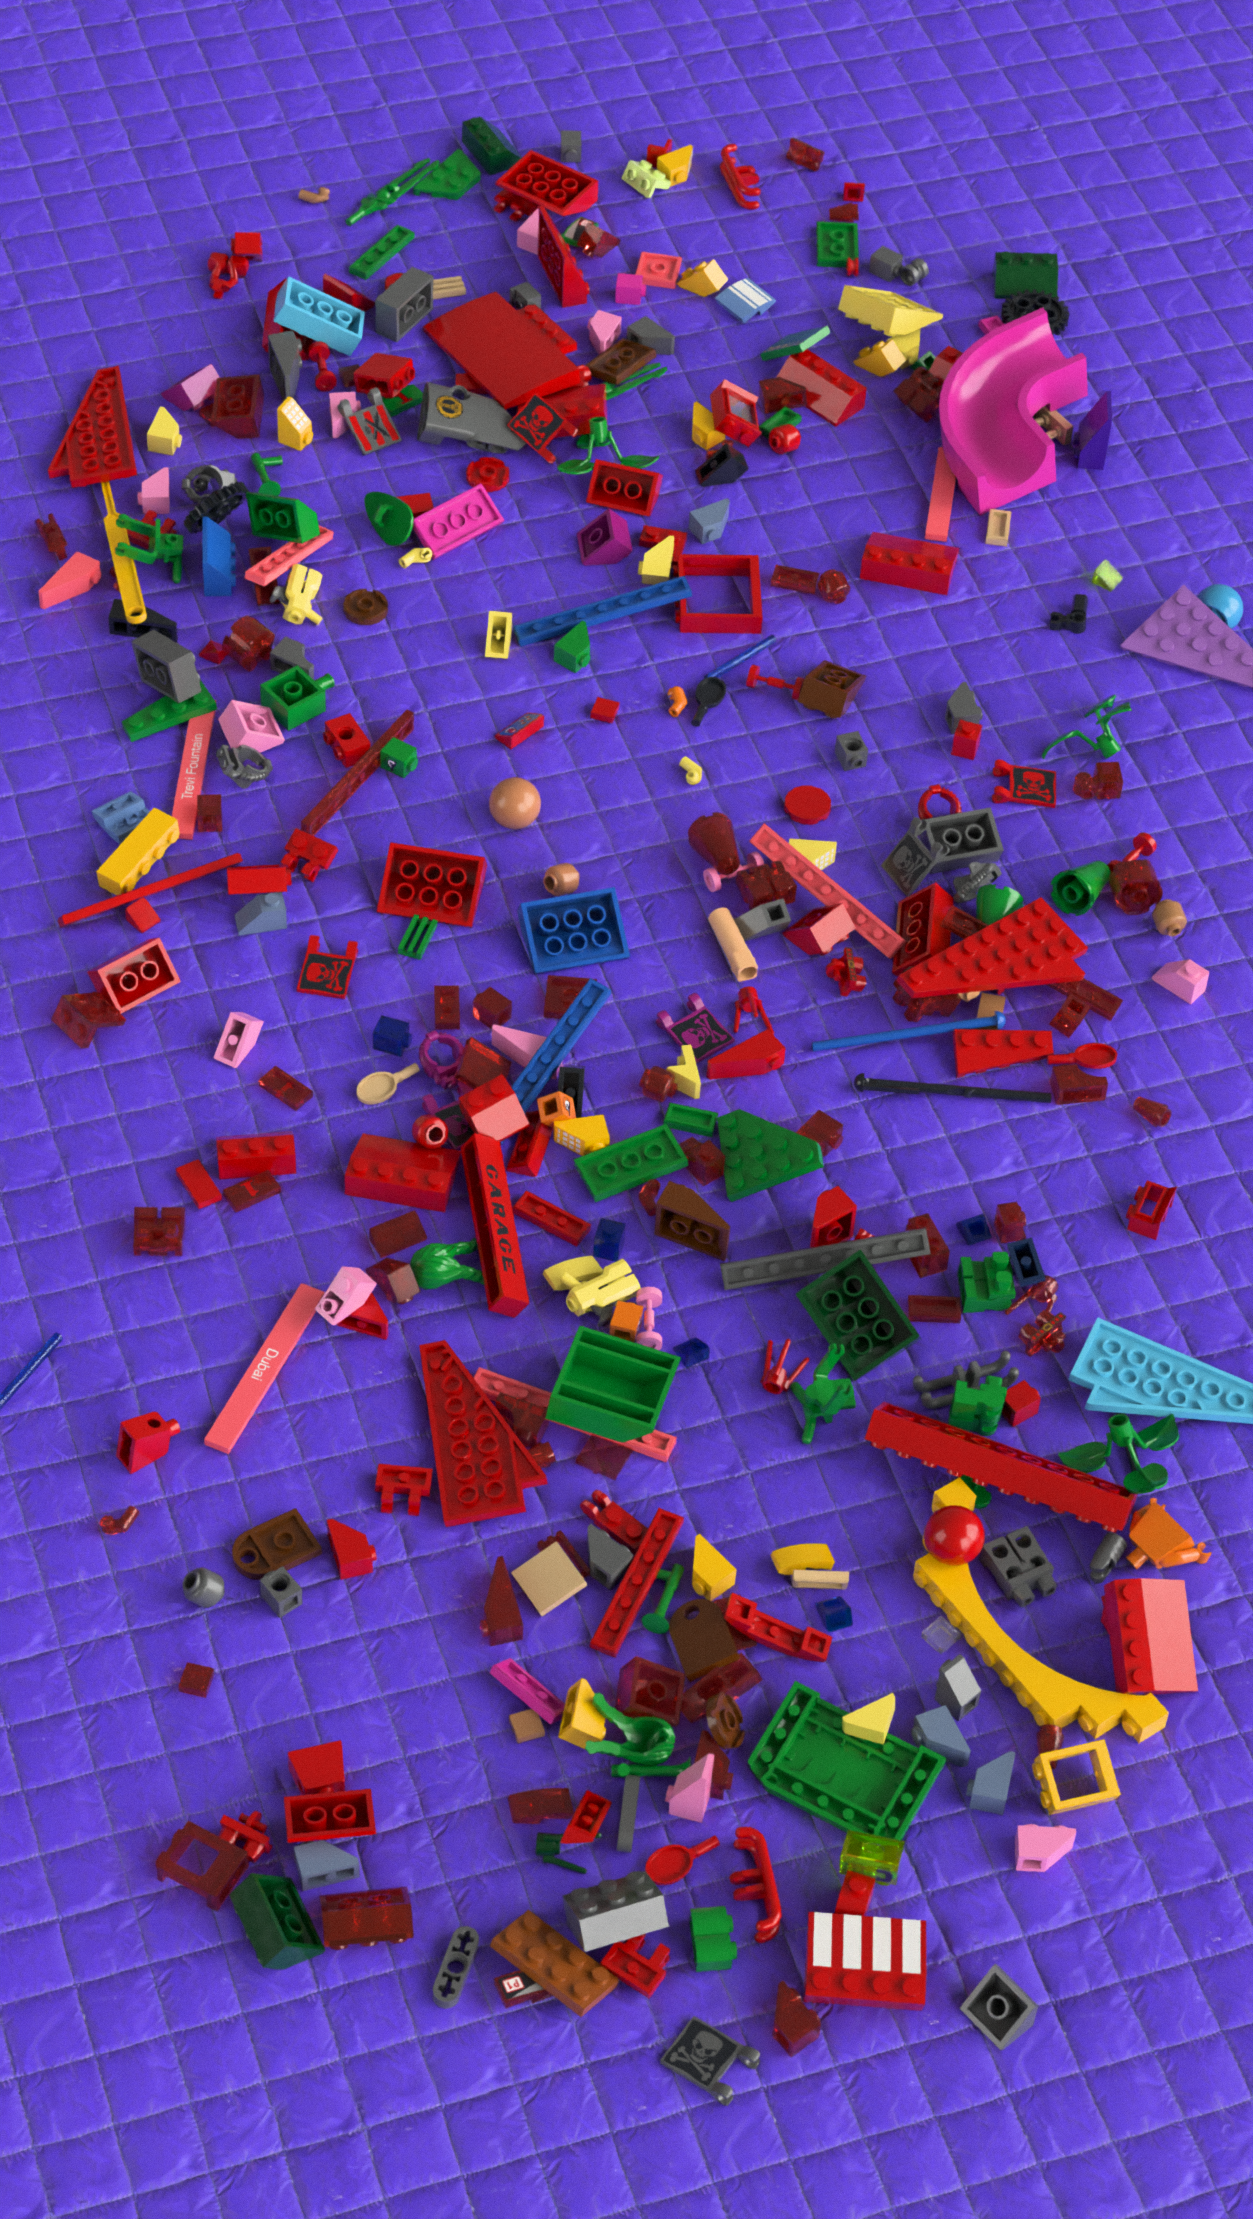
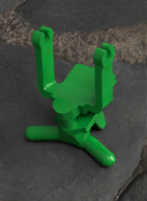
(160, 545)
(824, 1395)

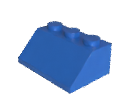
(218, 560)

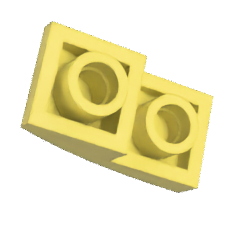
(580, 1268)

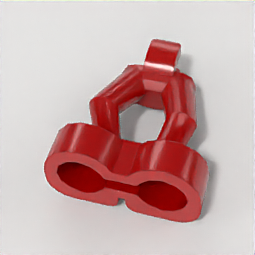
(219, 264)

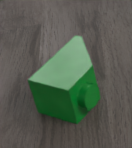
(573, 649)

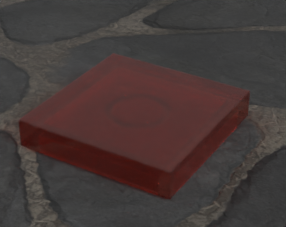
(561, 993)
(480, 1064)

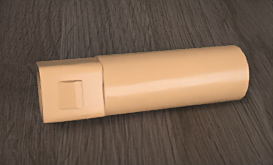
(733, 944)

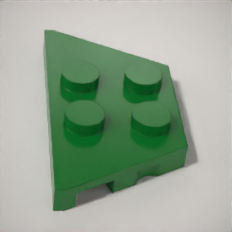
(451, 178)

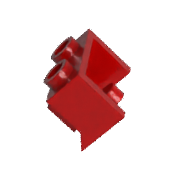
(1143, 1223)

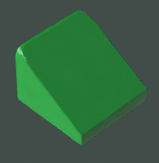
(925, 361)

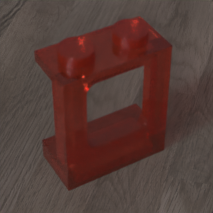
(219, 1878)

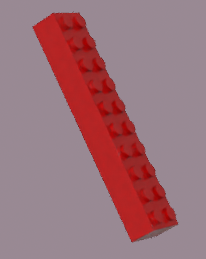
(1000, 1466)

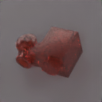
(1104, 784)

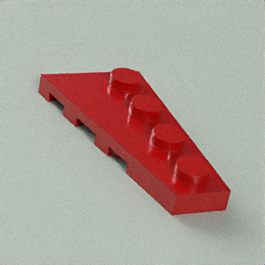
(990, 1049)

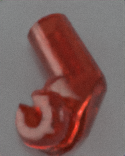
(648, 1194)
(114, 1526)

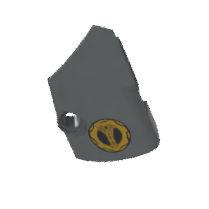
(469, 418)

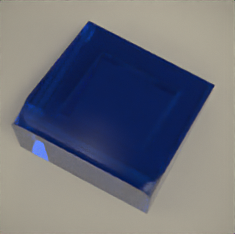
(974, 1229)
(692, 1352)
(835, 1613)

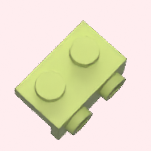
(644, 178)

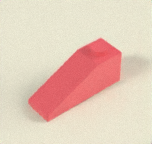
(72, 579)

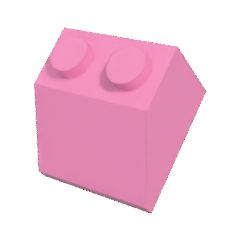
(250, 726)

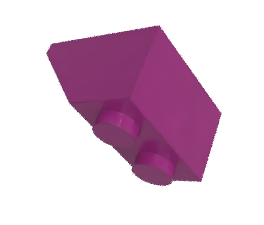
(193, 389)
(604, 540)

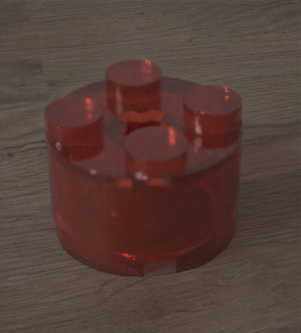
(248, 642)
(1135, 886)

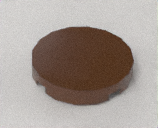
(365, 607)
(724, 1721)

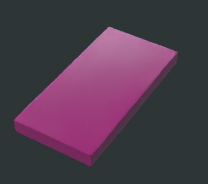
(457, 521)

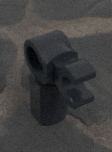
(1076, 620)

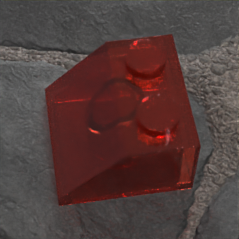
(650, 1691)

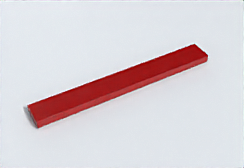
(149, 890)

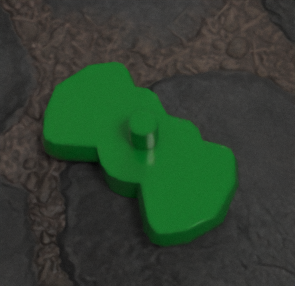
(983, 1497)

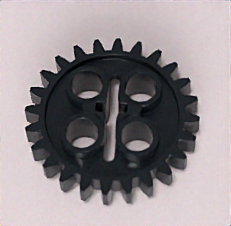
(1029, 302)
(216, 506)

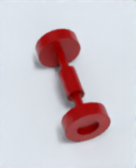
(325, 379)
(753, 677)
(1143, 844)

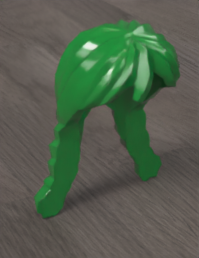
(435, 1264)
(648, 1738)

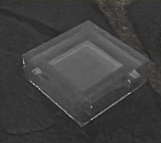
(941, 1635)

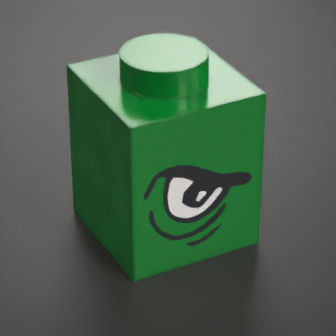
(398, 757)

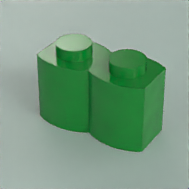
(711, 1938)

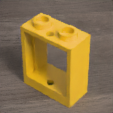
(1102, 1769)

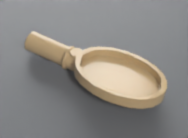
(382, 1085)

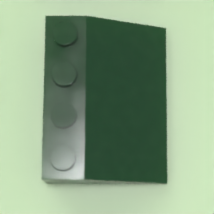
(859, 1312)

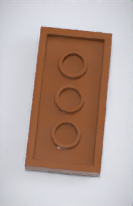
(554, 1963)

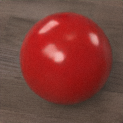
(954, 1535)

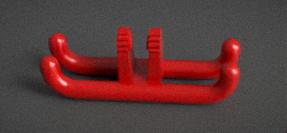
(739, 178)
(764, 1881)

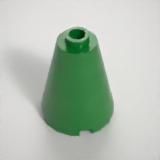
(1079, 887)
(996, 903)

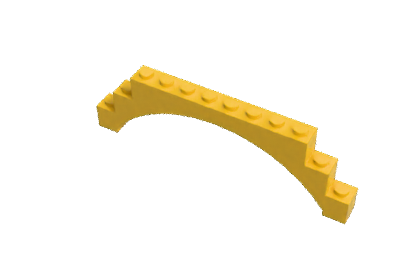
(1043, 1691)

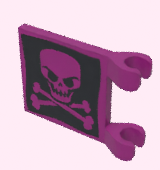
(697, 1029)
(457, 1125)

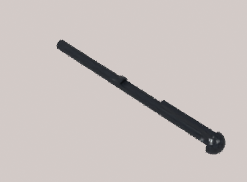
(862, 1083)

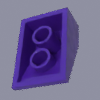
(1094, 435)

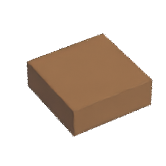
(526, 1725)

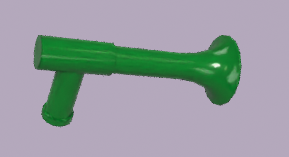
(268, 487)
(656, 1621)
(623, 1769)

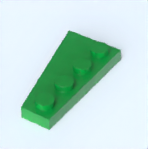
(167, 713)

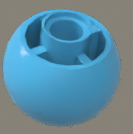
(1223, 602)

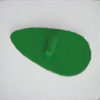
(389, 517)

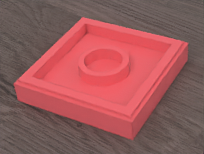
(659, 269)

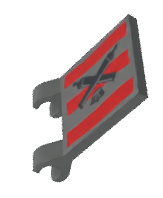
(370, 426)

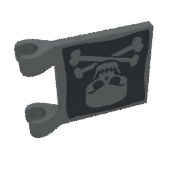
(911, 859)
(705, 2055)

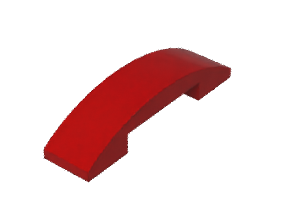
(774, 1633)

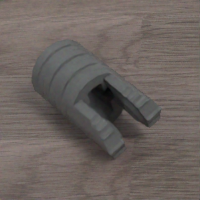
(1106, 1556)

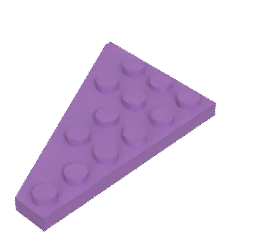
(1194, 638)

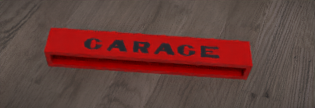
(494, 1226)

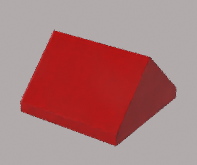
(346, 293)

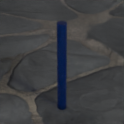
(742, 657)
(30, 1368)

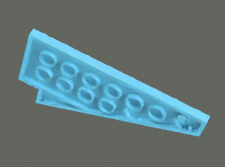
(1154, 1380)

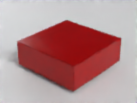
(605, 710)

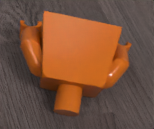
(1161, 1539)

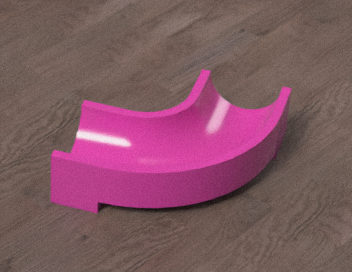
(991, 406)

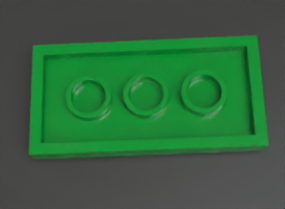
(630, 1162)

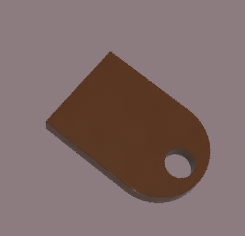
(275, 1544)
(702, 1641)

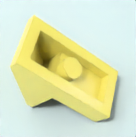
(687, 1073)

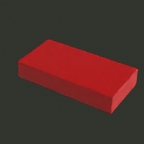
(198, 1184)

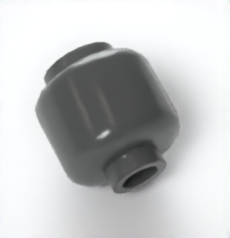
(203, 1587)

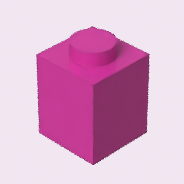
(629, 289)

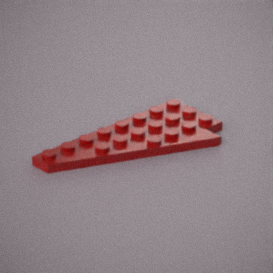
(1014, 952)
(475, 1450)

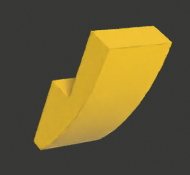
(802, 1557)

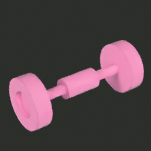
(713, 880)
(649, 1298)

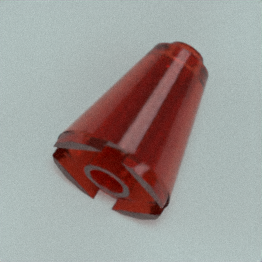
(715, 842)

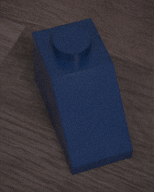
(1025, 1262)

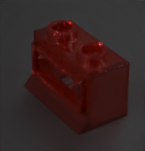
(938, 1259)

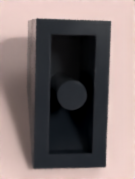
(722, 467)
(572, 1084)

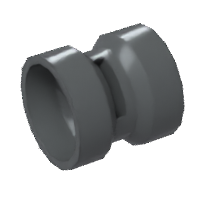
(914, 271)

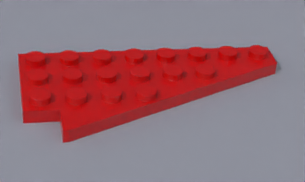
(99, 436)

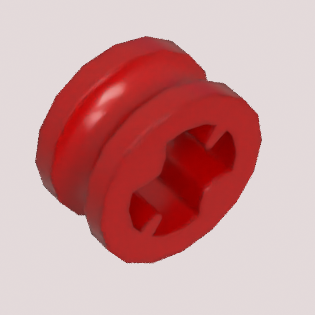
(852, 266)

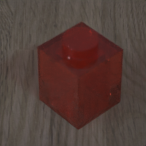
(209, 813)
(492, 1008)

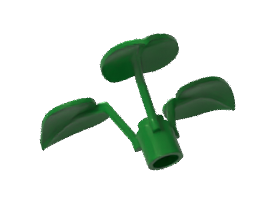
(599, 437)
(1106, 741)
(1157, 1437)

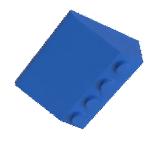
(573, 930)

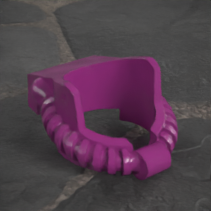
(441, 1074)

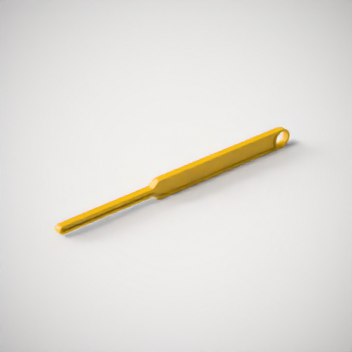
(123, 565)

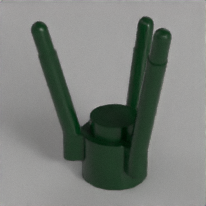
(549, 1844)

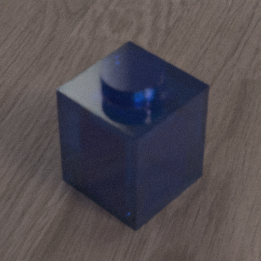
(391, 1036)
(609, 1240)

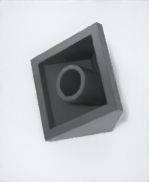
(1000, 2008)

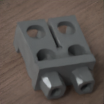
(1019, 1566)

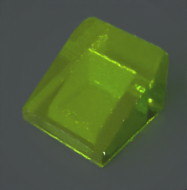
(1106, 576)

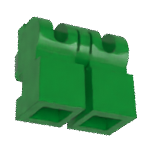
(986, 1283)
(976, 1408)

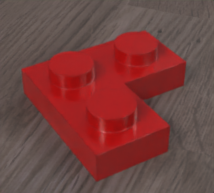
(653, 535)

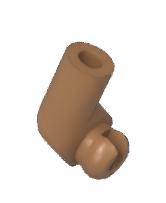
(315, 197)

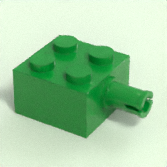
(295, 696)

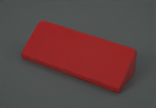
(530, 1146)
(586, 1819)

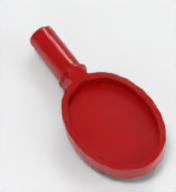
(1087, 1055)
(675, 1861)

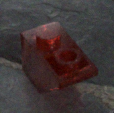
(793, 2022)

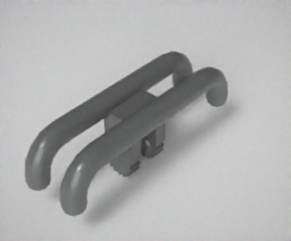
(971, 1376)

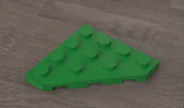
(762, 1154)

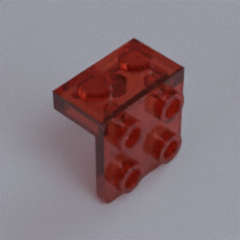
(82, 1014)

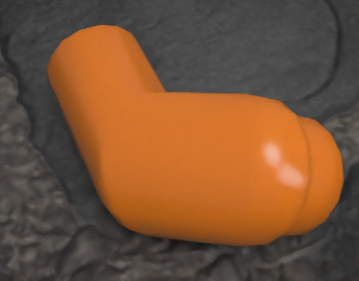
(680, 701)

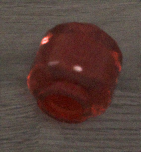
(833, 586)
(658, 1083)

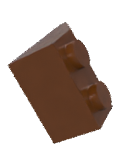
(830, 689)
(691, 1222)

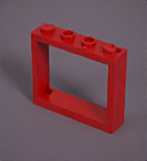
(720, 566)

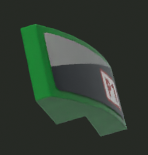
(575, 230)

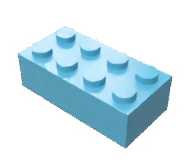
(319, 316)

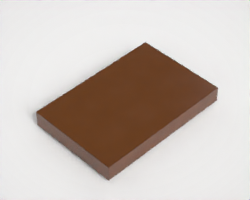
(620, 361)

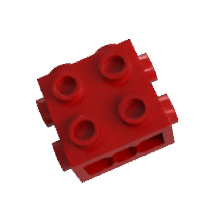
(386, 373)

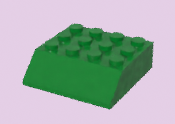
(611, 1386)

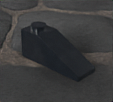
(120, 626)

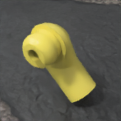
(416, 555)
(694, 771)

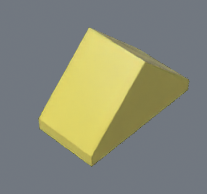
(498, 634)
(871, 1720)

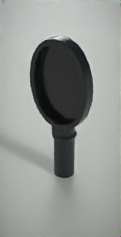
(708, 694)

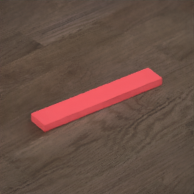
(941, 500)
(285, 557)

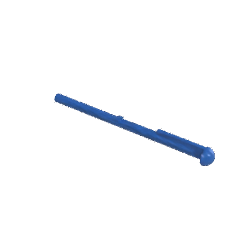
(998, 1020)

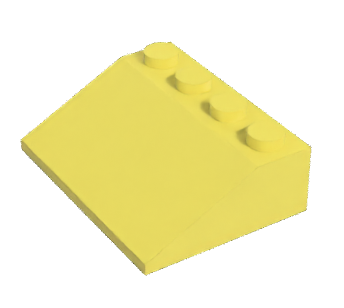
(885, 310)

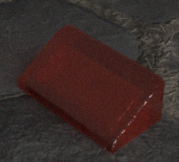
(397, 1234)

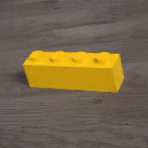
(138, 852)

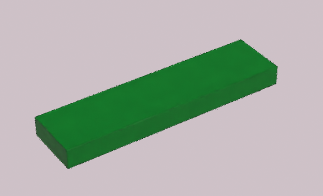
(381, 252)

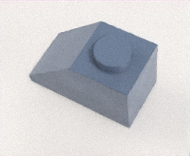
(709, 521)
(262, 914)
(940, 1734)
(991, 1784)
(323, 1864)

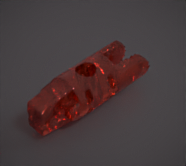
(53, 536)

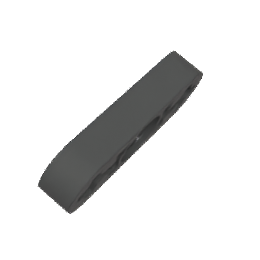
(628, 1813)
(458, 1979)

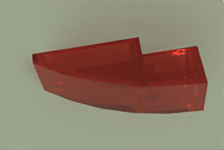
(261, 592)
(731, 1679)

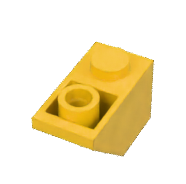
(703, 279)
(881, 358)

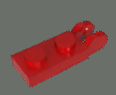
(615, 1521)

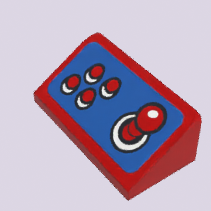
(520, 729)

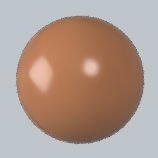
(514, 803)

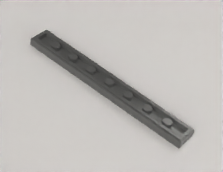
(823, 1258)

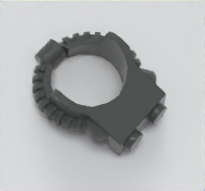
(222, 477)
(232, 765)
(980, 875)

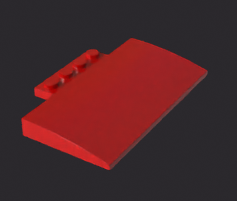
(507, 348)

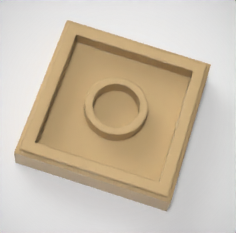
(549, 1578)

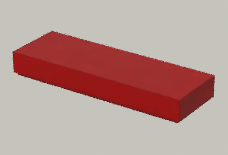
(551, 1218)

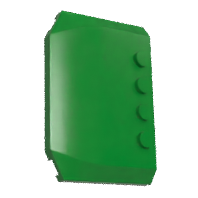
(838, 1775)

